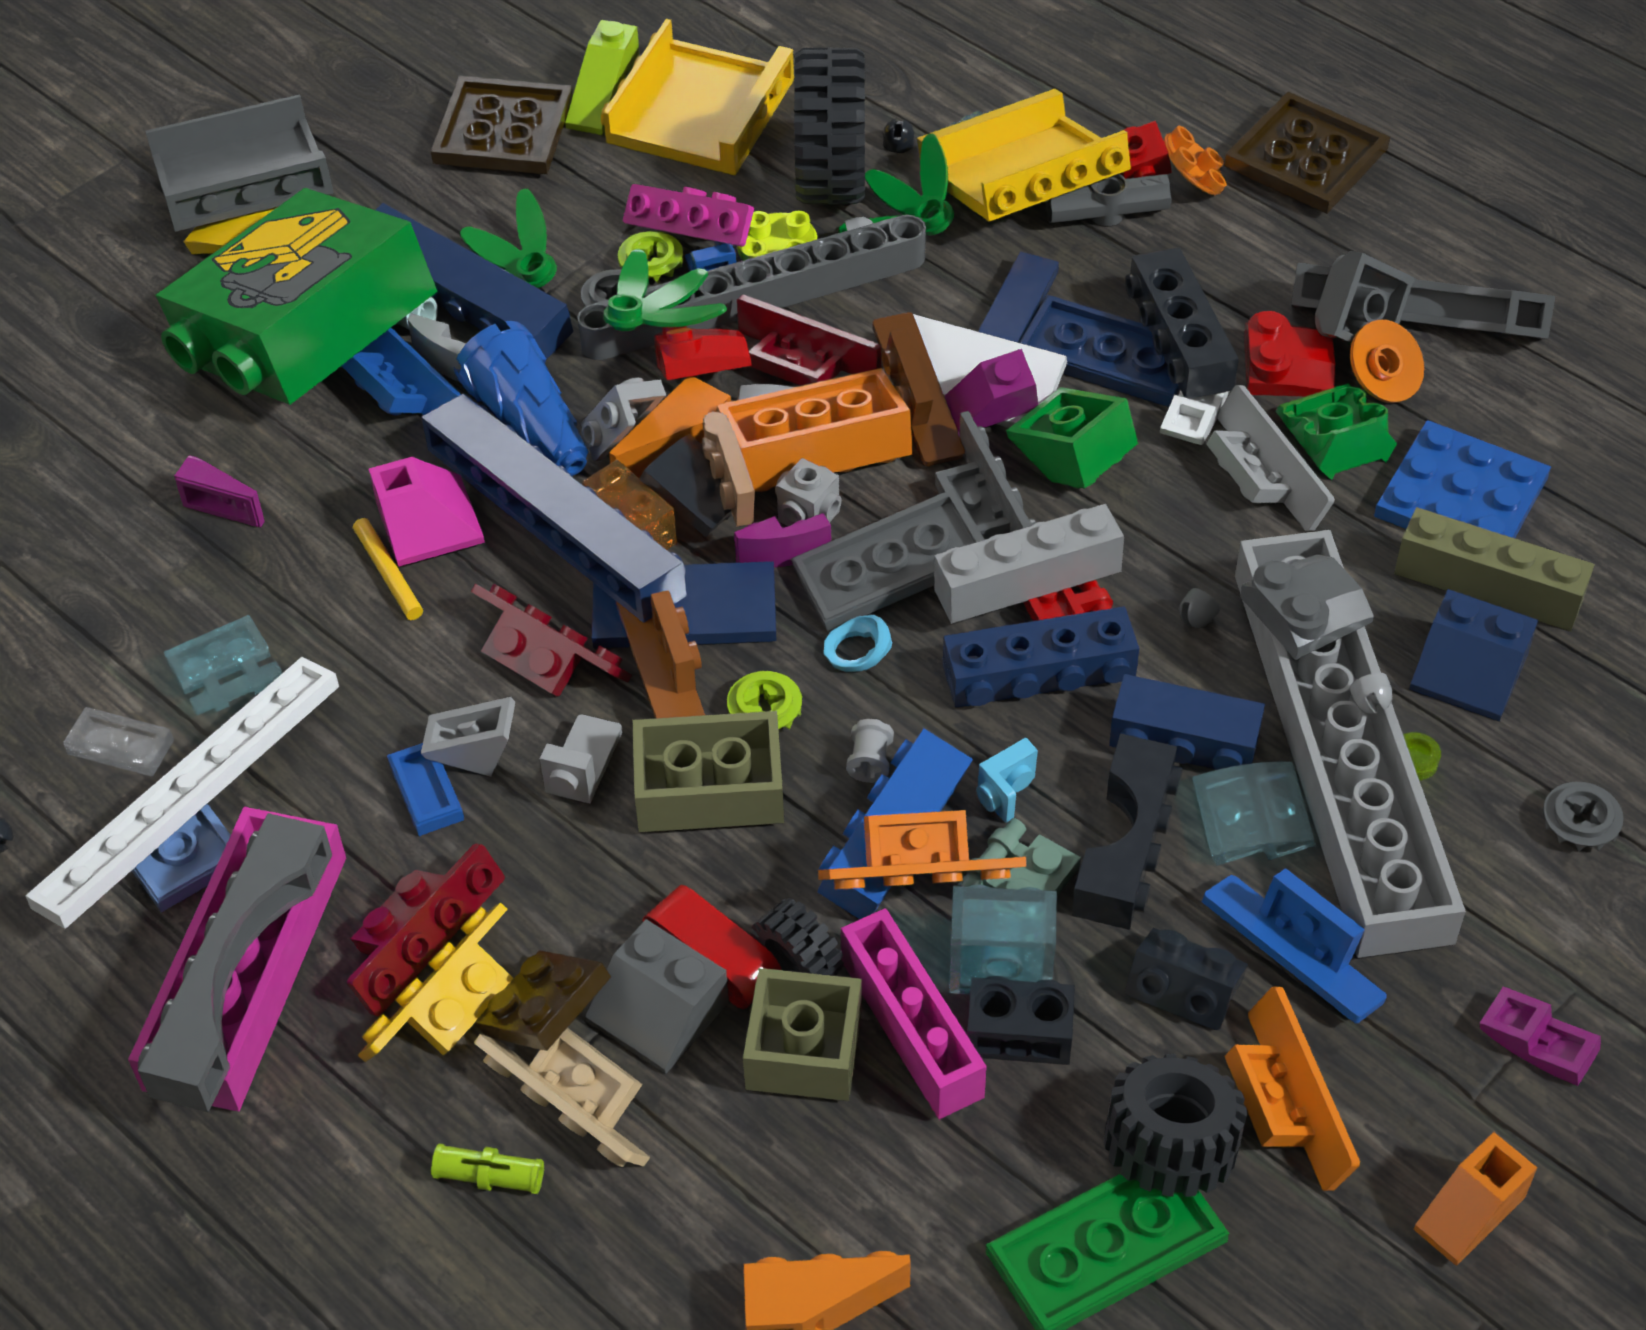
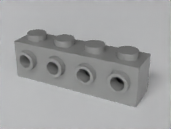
(1028, 563)

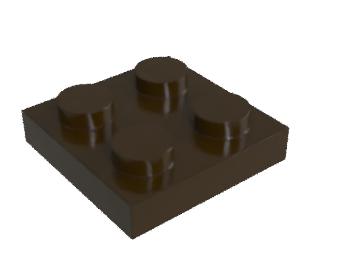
(542, 999)

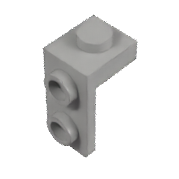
(581, 763)

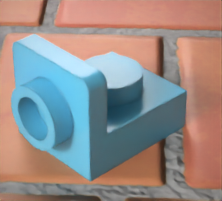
(1004, 776)

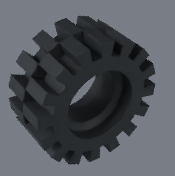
(798, 939)

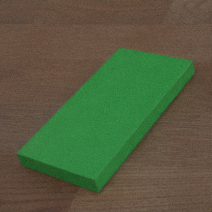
(1101, 1249)

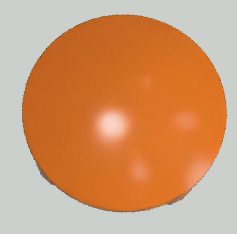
(1194, 163)

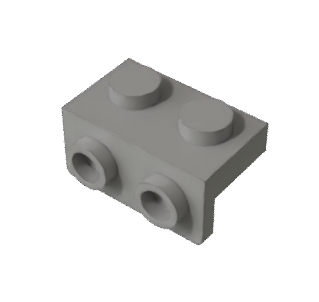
(619, 414)

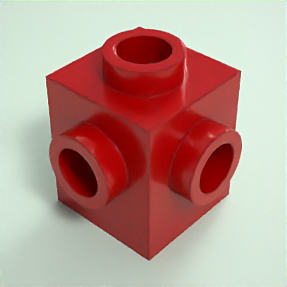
(1146, 152)

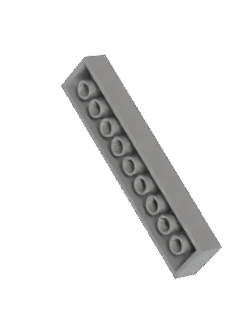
(1357, 778)

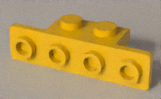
(452, 994)

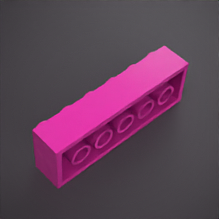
(265, 970)

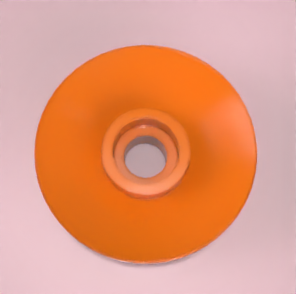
(1387, 361)

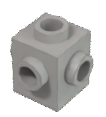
(807, 493)

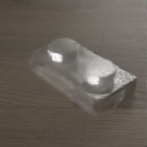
(118, 741)

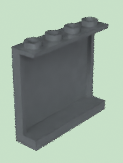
(237, 162)

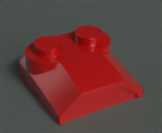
(699, 351)
(1286, 357)

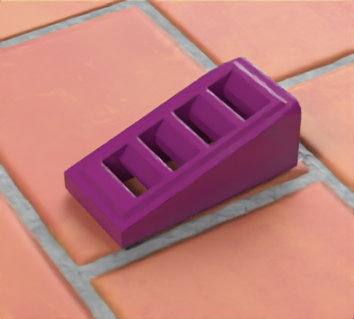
(217, 493)

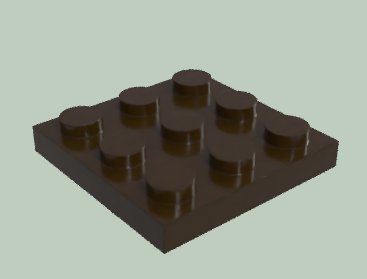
(502, 125)
(1307, 152)

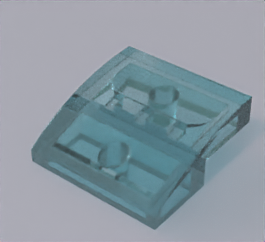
(1253, 811)

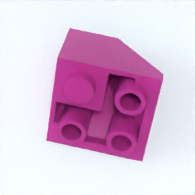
(423, 510)

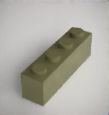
(1493, 568)

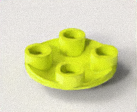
(776, 232)

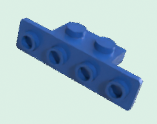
(399, 377)
(1303, 936)

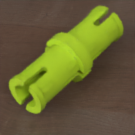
(487, 1168)

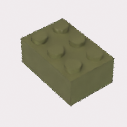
(707, 771)

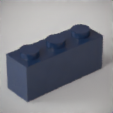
(1203, 725)

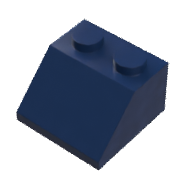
(1473, 655)

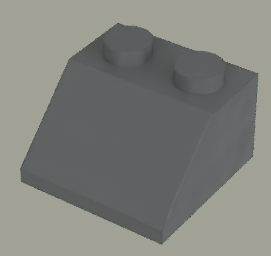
(658, 996)

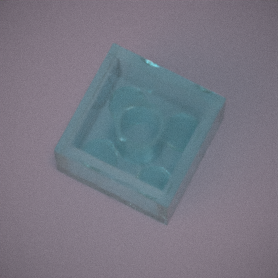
(1001, 935)

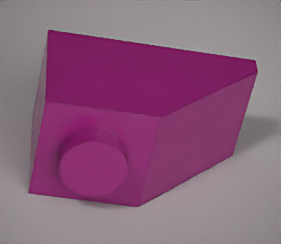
(994, 391)

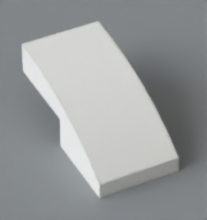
(1192, 417)

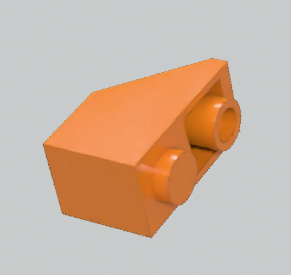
(1476, 1198)

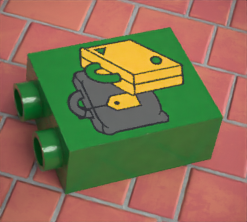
(295, 295)

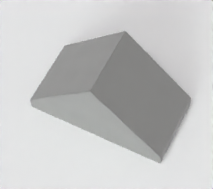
(470, 735)

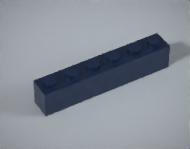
(486, 293)

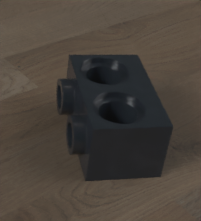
(1019, 1032)

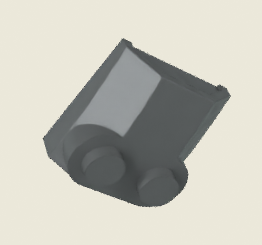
(1359, 293)
(1307, 602)

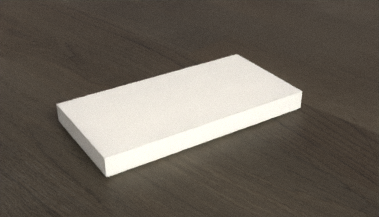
(959, 350)

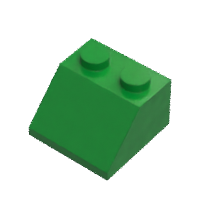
(1075, 435)

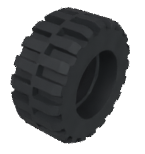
(829, 125)

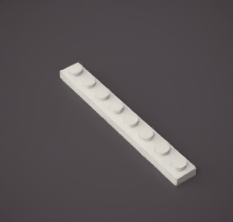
(181, 793)

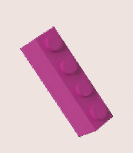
(913, 1014)

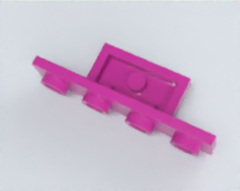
(689, 213)

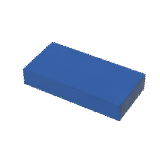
(425, 790)

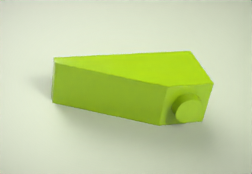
(605, 63)

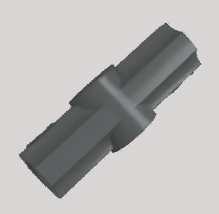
(1110, 199)

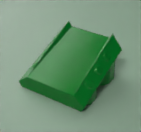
(1339, 428)

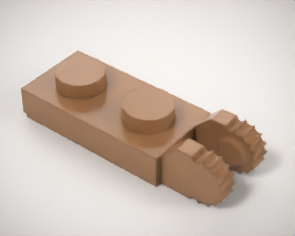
(728, 464)

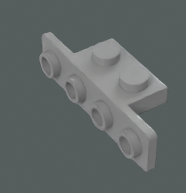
(1266, 462)

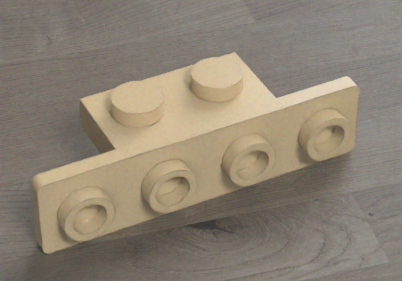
(578, 1083)

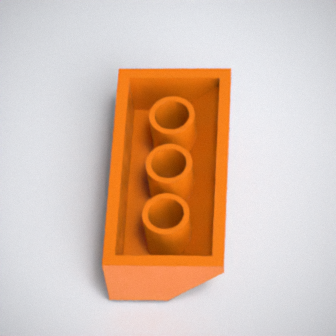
(827, 422)

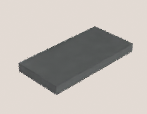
(883, 559)

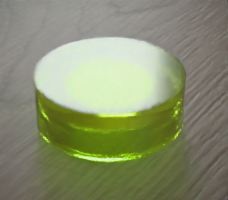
(1424, 753)

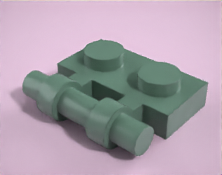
(1047, 863)

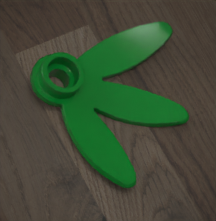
(902, 198)
(531, 262)
(631, 309)

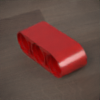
(717, 938)

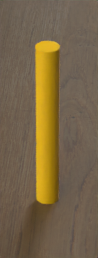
(388, 569)

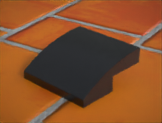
(687, 484)

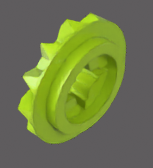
(667, 247)
(777, 689)

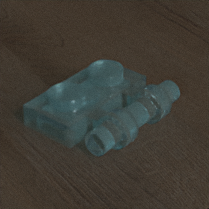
(217, 655)

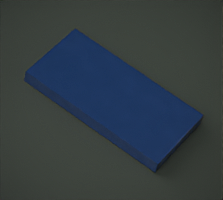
(1102, 349)
(721, 606)

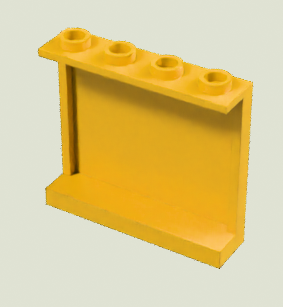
(696, 102)
(1025, 156)

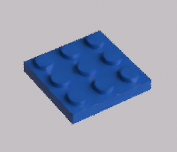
(1463, 481)

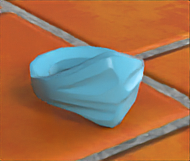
(861, 626)

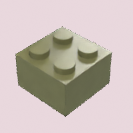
(803, 1034)

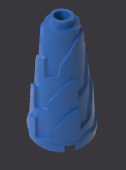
(514, 383)

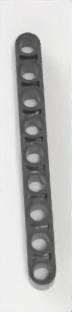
(777, 279)

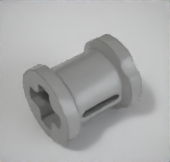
(869, 750)

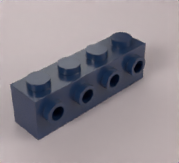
(1040, 657)

